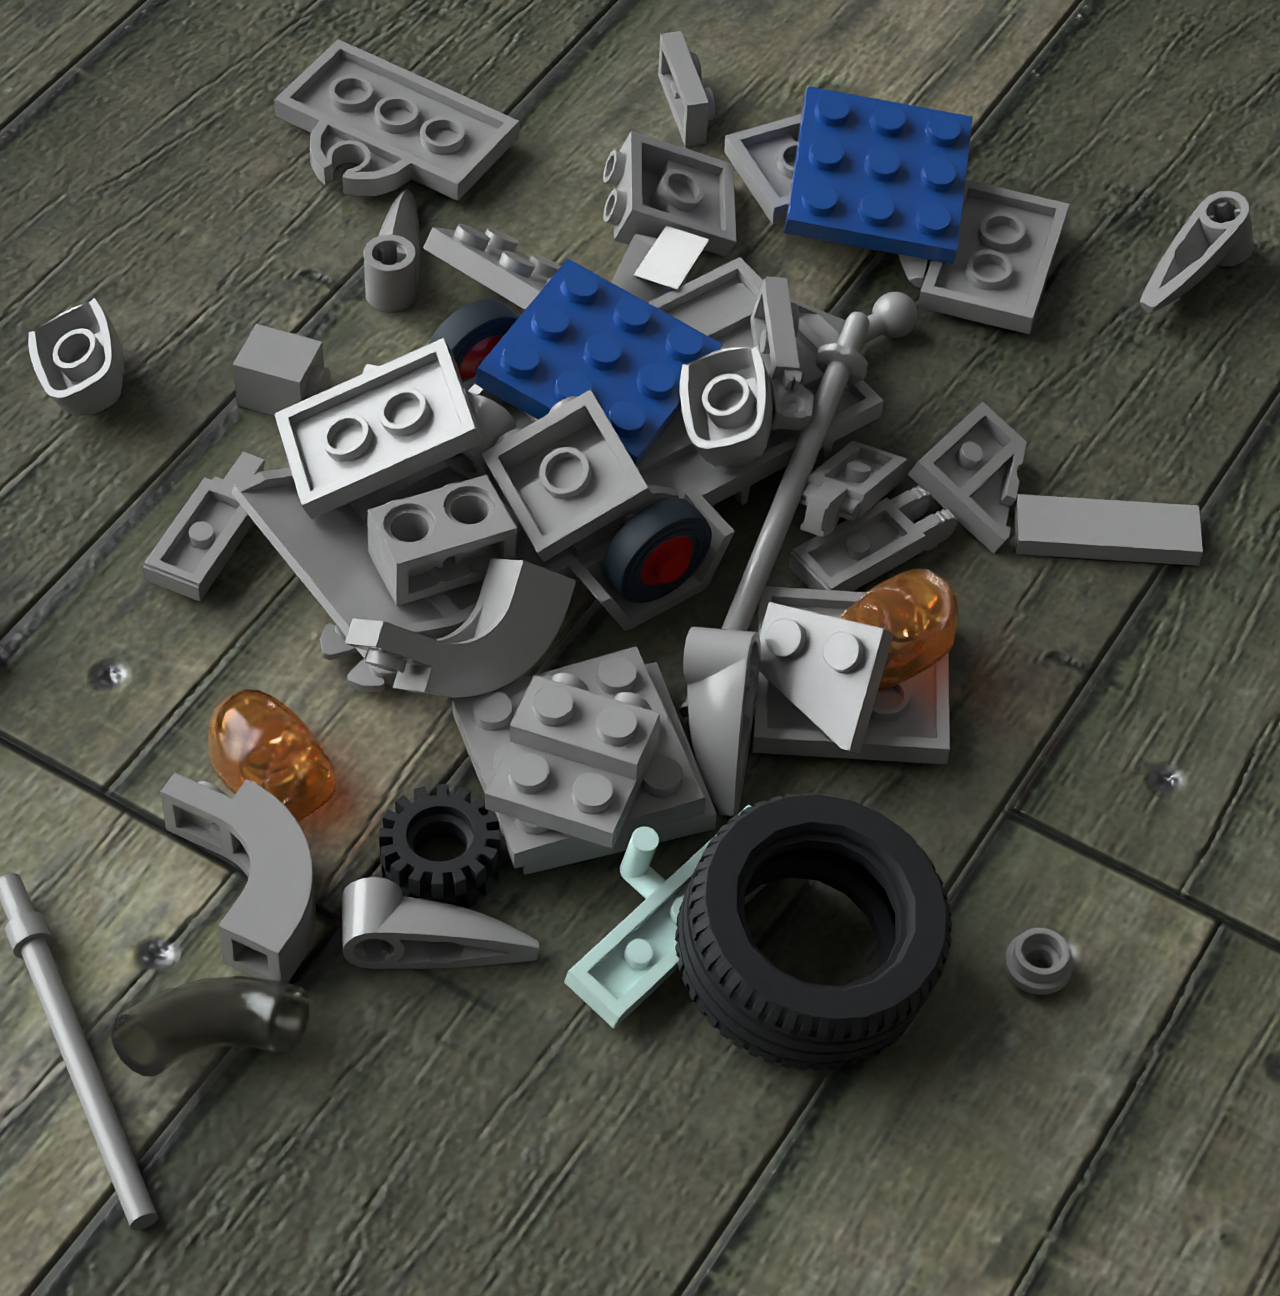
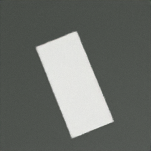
(671, 257)

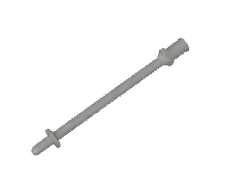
(840, 365)

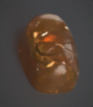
(920, 614)
(271, 746)

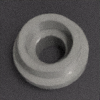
(1040, 946)

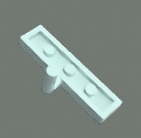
(642, 947)

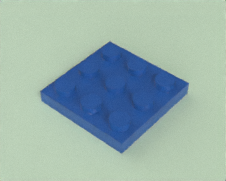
(879, 175)
(601, 339)

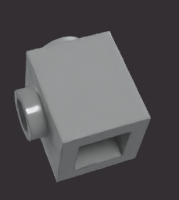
(278, 370)

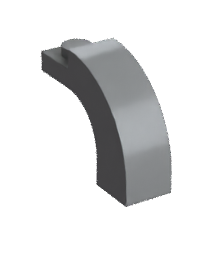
(498, 643)
(276, 912)

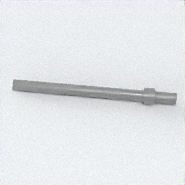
(32, 941)

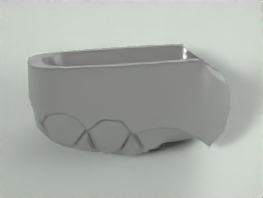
(79, 359)
(727, 405)

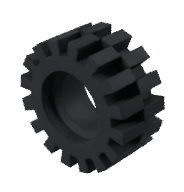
(440, 817)

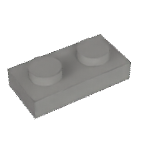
(681, 82)

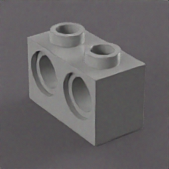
(439, 538)

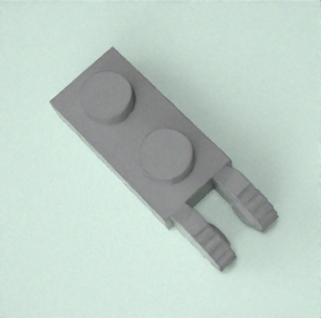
(872, 543)

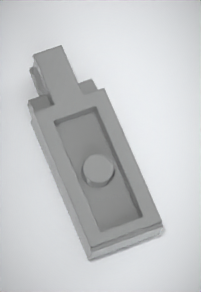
(774, 333)
(849, 485)
(203, 534)

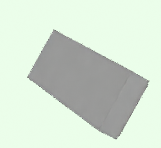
(1108, 529)

